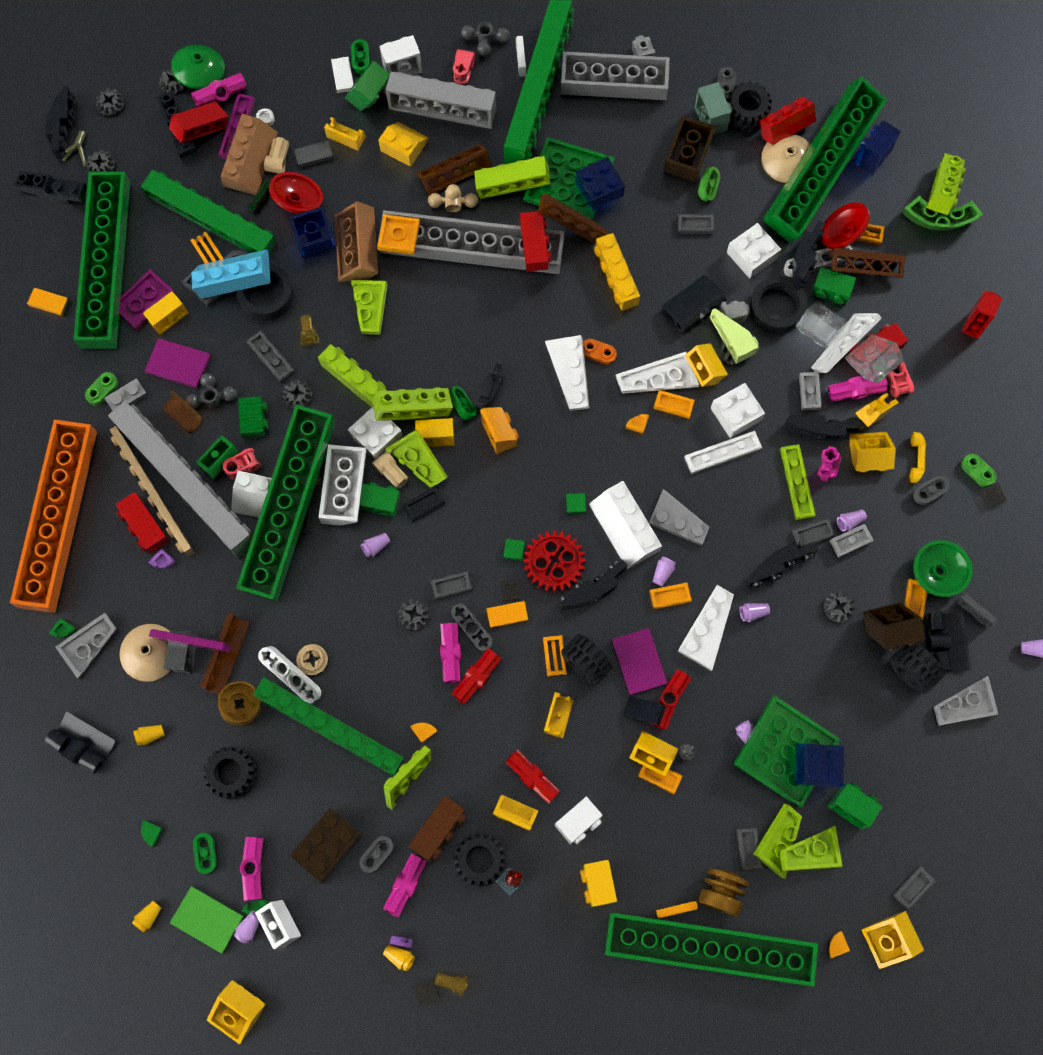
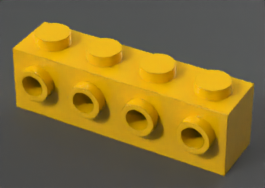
(617, 272)

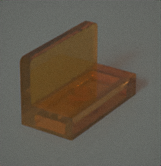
(182, 412)

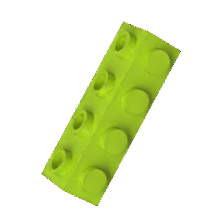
(512, 177)
(947, 184)
(350, 374)
(412, 404)

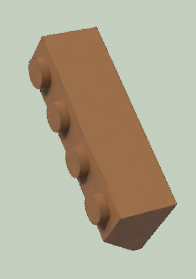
(247, 155)
(356, 243)

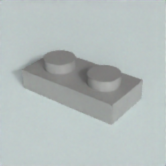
(810, 391)
(130, 393)
(851, 540)

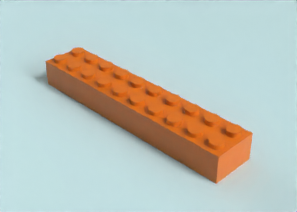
(53, 516)

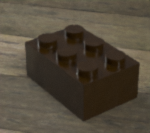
(689, 149)
(894, 626)
(326, 845)

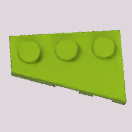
(370, 304)
(418, 457)
(407, 772)
(778, 837)
(813, 853)

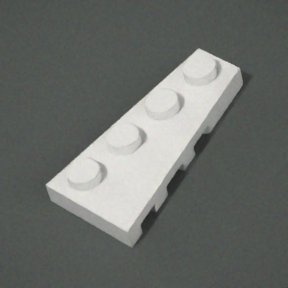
(849, 335)
(569, 365)
(660, 375)
(706, 633)

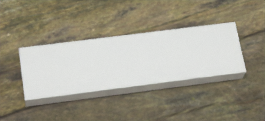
(723, 452)

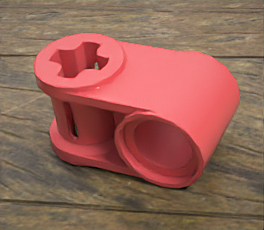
(462, 66)
(901, 382)
(242, 463)

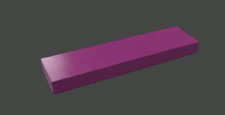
(242, 105)
(190, 640)

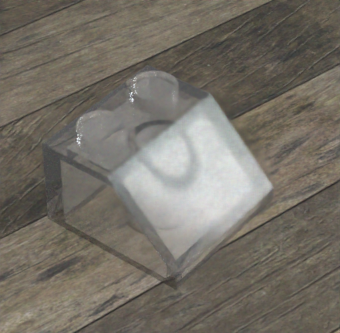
(820, 324)
(875, 358)

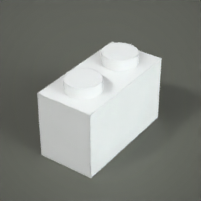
(278, 924)

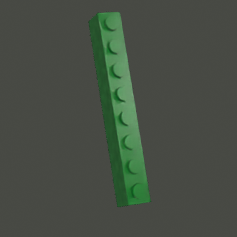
(207, 214)
(327, 726)

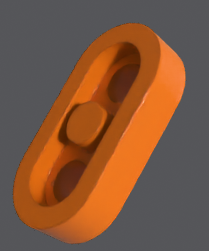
(597, 353)

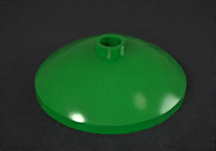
(197, 66)
(952, 562)

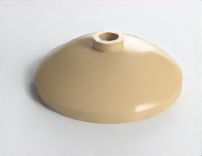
(778, 161)
(140, 665)

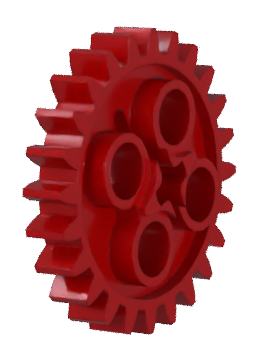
(539, 553)

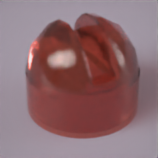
(513, 878)

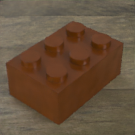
(438, 829)

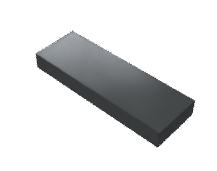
(270, 356)

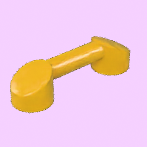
(918, 440)

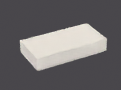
(520, 56)
(342, 74)

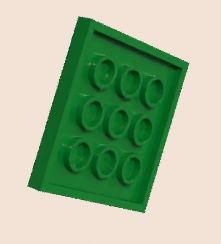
(563, 163)
(772, 749)

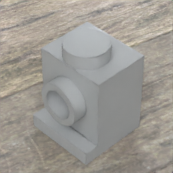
(642, 46)
(735, 310)

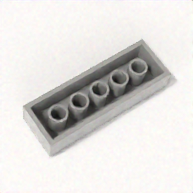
(615, 75)
(441, 100)

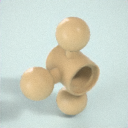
(453, 199)

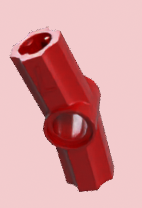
(476, 676)
(674, 688)
(532, 776)

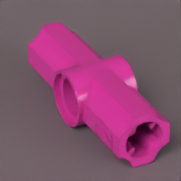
(209, 94)

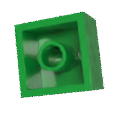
(368, 86)
(855, 805)

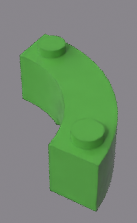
(930, 219)

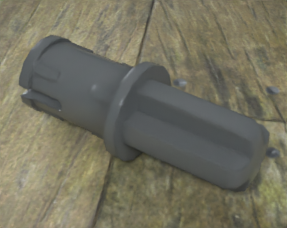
(686, 752)

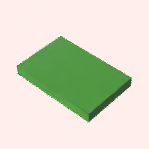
(206, 919)

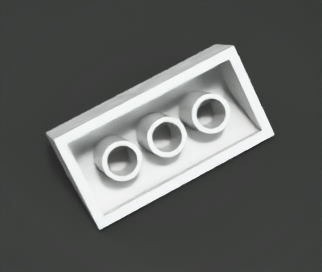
(342, 485)
(625, 525)

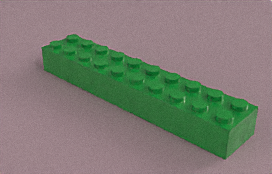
(538, 81)
(824, 160)
(102, 260)
(286, 502)
(711, 949)

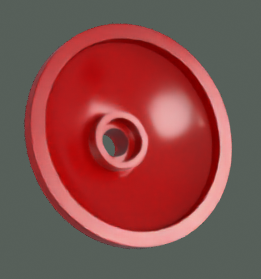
(295, 192)
(845, 225)

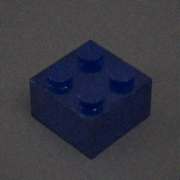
(877, 147)
(599, 183)
(312, 232)
(820, 765)

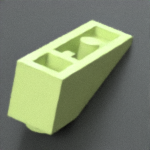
(736, 338)

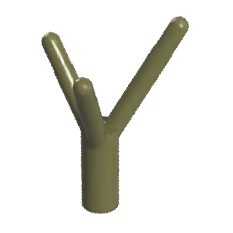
(78, 144)

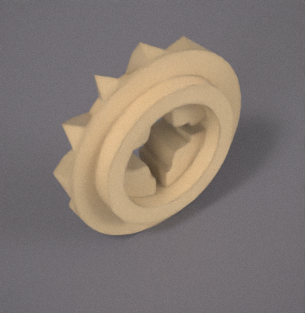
(304, 655)

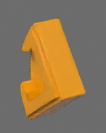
(638, 423)
(423, 731)
(837, 945)

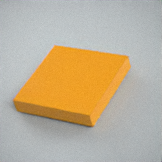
(398, 234)

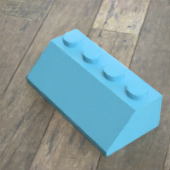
(231, 274)

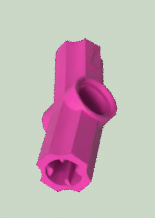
(855, 389)
(830, 464)
(450, 653)
(252, 882)
(404, 885)

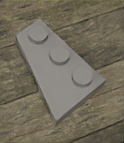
(678, 520)
(86, 644)
(969, 704)

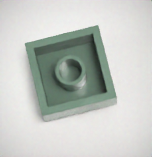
(713, 107)

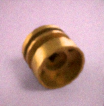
(238, 692)
(723, 892)

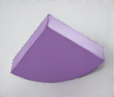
(162, 560)
(400, 941)

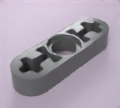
(459, 620)

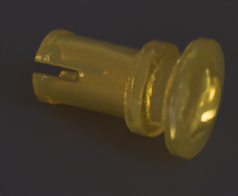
(308, 333)
(451, 982)

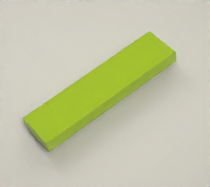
(797, 482)

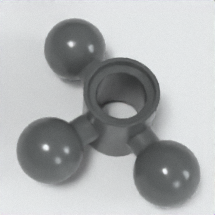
(484, 40)
(208, 381)

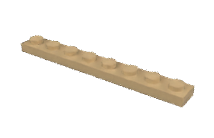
(154, 498)

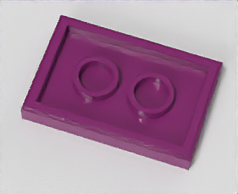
(142, 296)
(177, 363)
(639, 661)

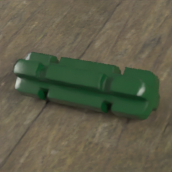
(259, 198)

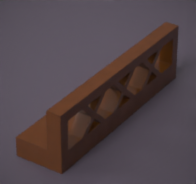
(454, 169)
(570, 218)
(868, 258)
(223, 663)

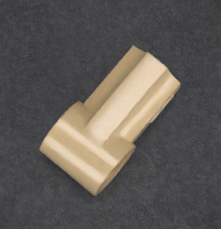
(276, 161)
(387, 466)

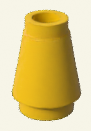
(148, 734)
(146, 917)
(399, 957)

